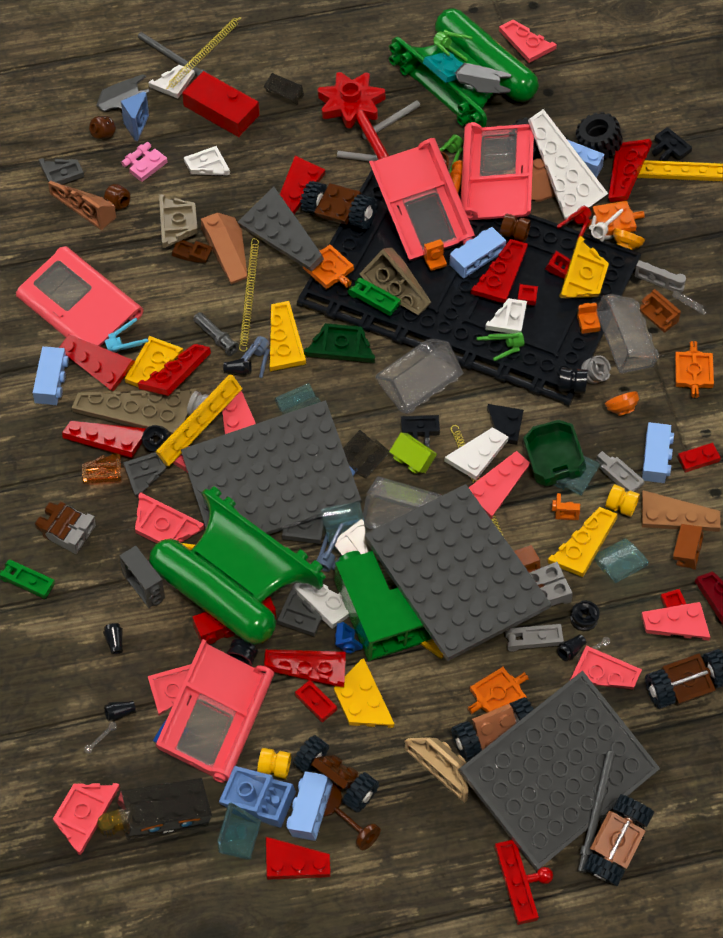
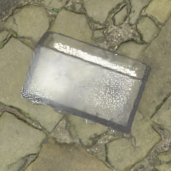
(626, 333)
(420, 374)
(392, 499)

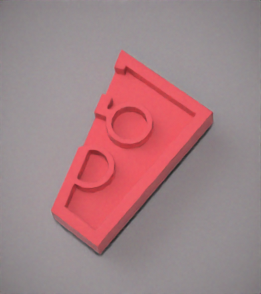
(526, 42)
(677, 620)
(607, 670)
(166, 687)

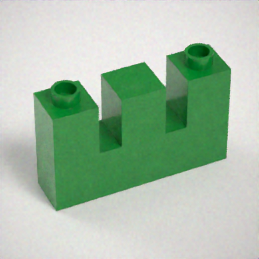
(378, 615)

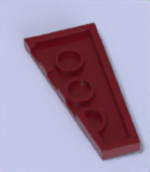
(712, 589)

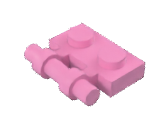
(147, 165)

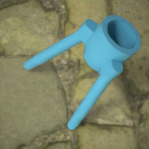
(115, 344)

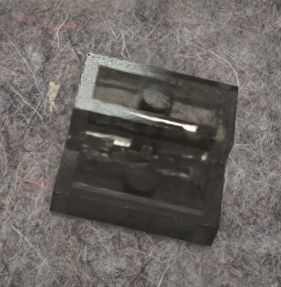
(364, 454)

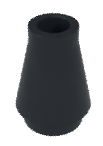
(238, 367)
(113, 635)
(569, 649)
(118, 710)

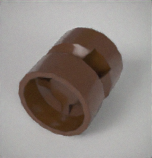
(514, 227)

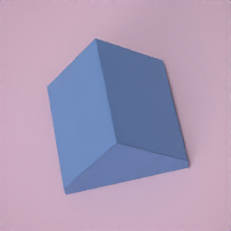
(135, 114)

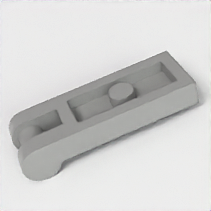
(660, 277)
(534, 636)

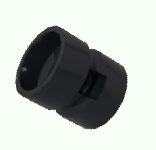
(573, 380)

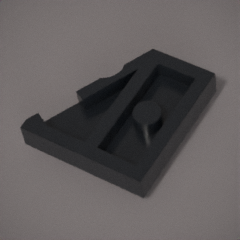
(507, 421)

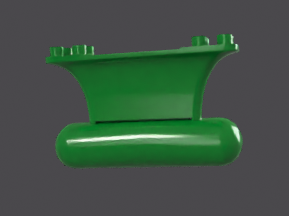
(480, 51)
(234, 569)

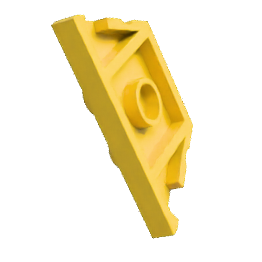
(584, 273)
(361, 699)

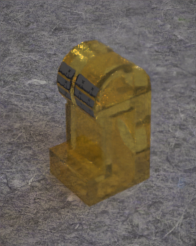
(110, 823)

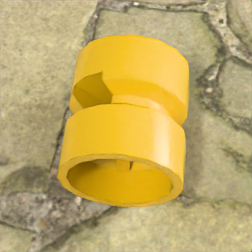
(622, 500)
(278, 763)

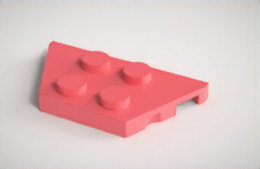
(162, 522)
(80, 812)

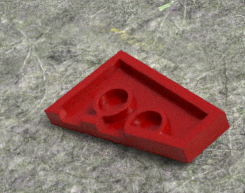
(294, 861)

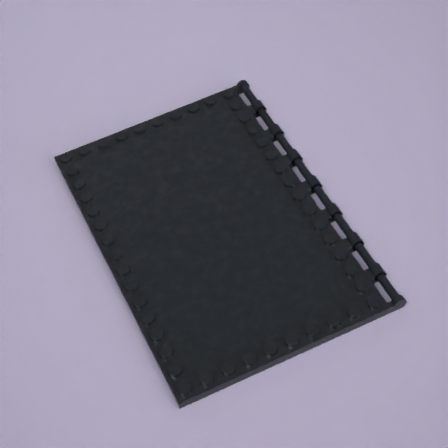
(457, 316)

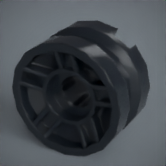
(150, 433)
(590, 621)
(243, 651)

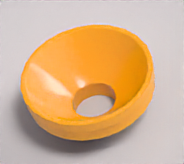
(627, 239)

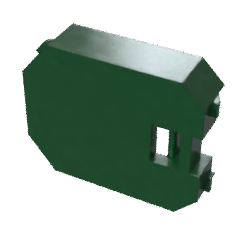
(554, 448)

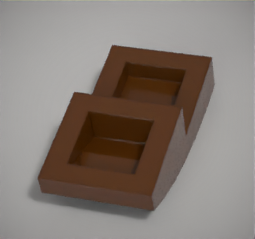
(192, 252)

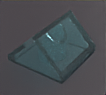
(238, 832)

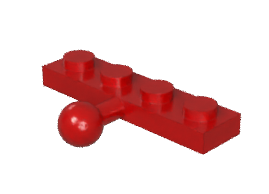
(518, 882)

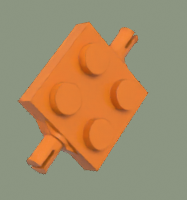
(624, 221)
(332, 268)
(694, 370)
(497, 690)

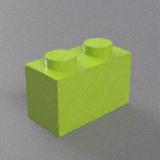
(413, 453)

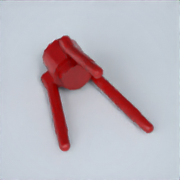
(580, 216)

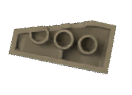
(393, 275)

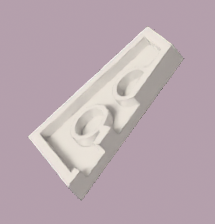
(477, 453)
(324, 601)

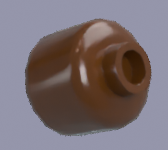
(102, 127)
(117, 196)

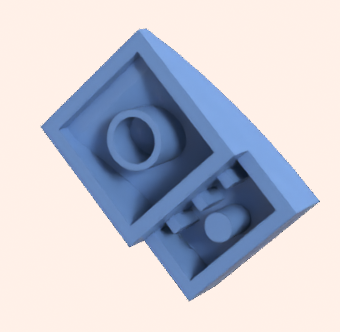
(259, 795)

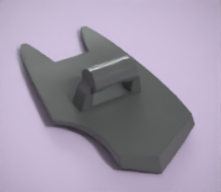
(482, 78)
(113, 95)

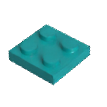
(443, 66)

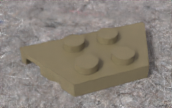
(177, 220)

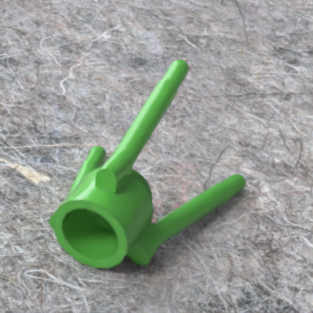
(443, 41)
(453, 145)
(513, 340)

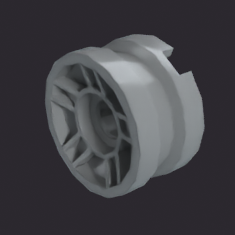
(598, 369)
(195, 400)

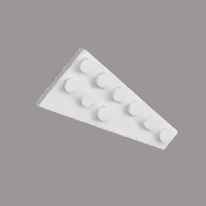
(567, 172)

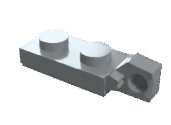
(619, 472)

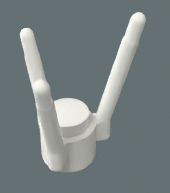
(601, 229)

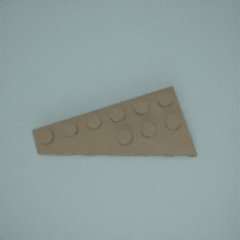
(136, 408)

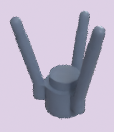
(259, 347)
(327, 559)

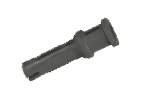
(221, 338)

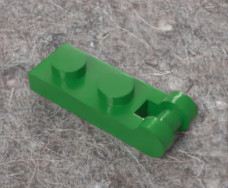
(374, 296)
(27, 579)

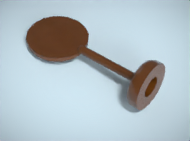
(367, 835)

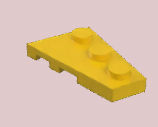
(150, 359)

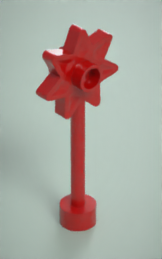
(354, 102)

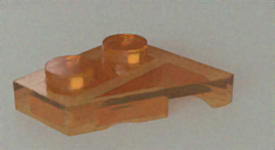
(102, 469)

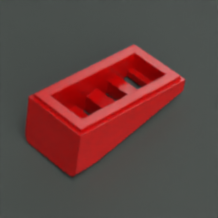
(557, 270)

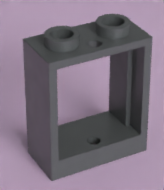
(142, 577)

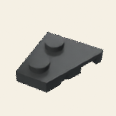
(144, 471)

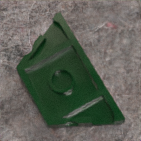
(341, 343)

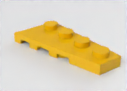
(284, 338)
(585, 543)

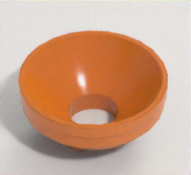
(623, 403)

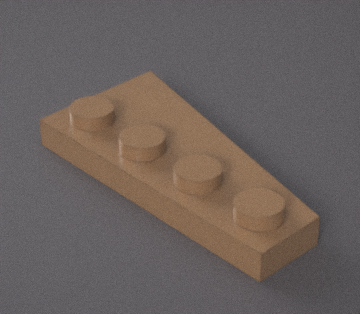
(670, 513)

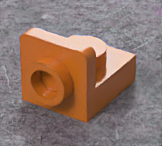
(434, 255)
(588, 318)
(566, 510)

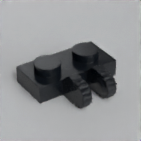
(672, 143)
(421, 426)

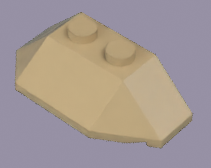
(440, 762)

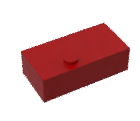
(221, 104)

